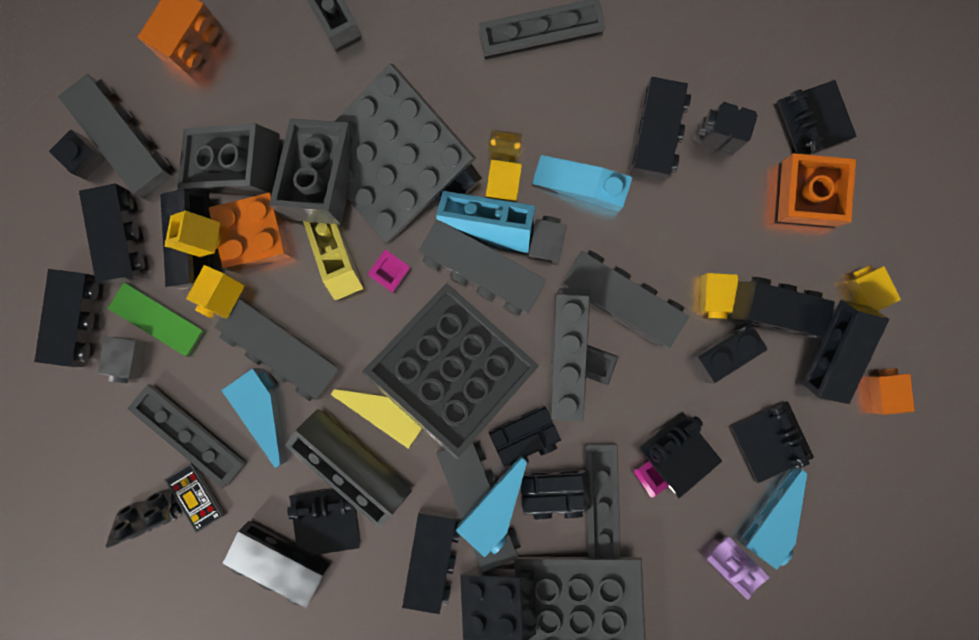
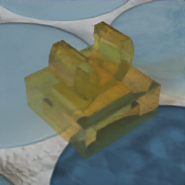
(505, 143)

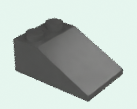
(229, 159)
(313, 172)

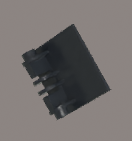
(816, 118)
(773, 442)
(681, 454)
(138, 519)
(323, 522)

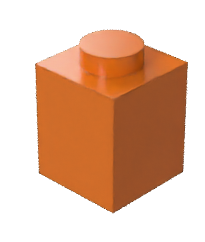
(891, 392)

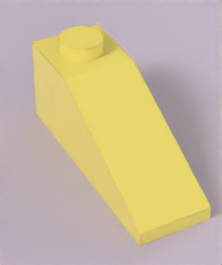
(333, 259)
(382, 413)

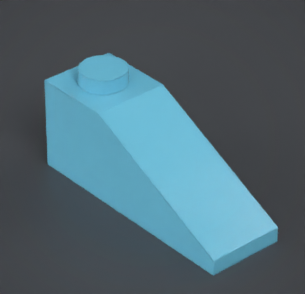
(583, 182)
(491, 220)
(258, 408)
(490, 518)
(777, 525)

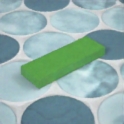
(156, 319)

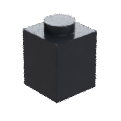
(77, 154)

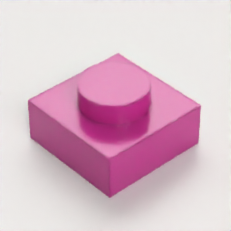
(389, 271)
(650, 479)

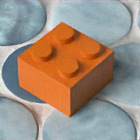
(180, 32)
(817, 190)
(250, 233)

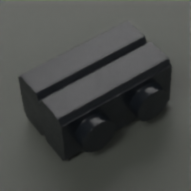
(727, 128)
(729, 353)
(525, 436)
(556, 493)

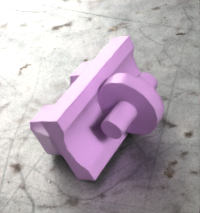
(737, 567)

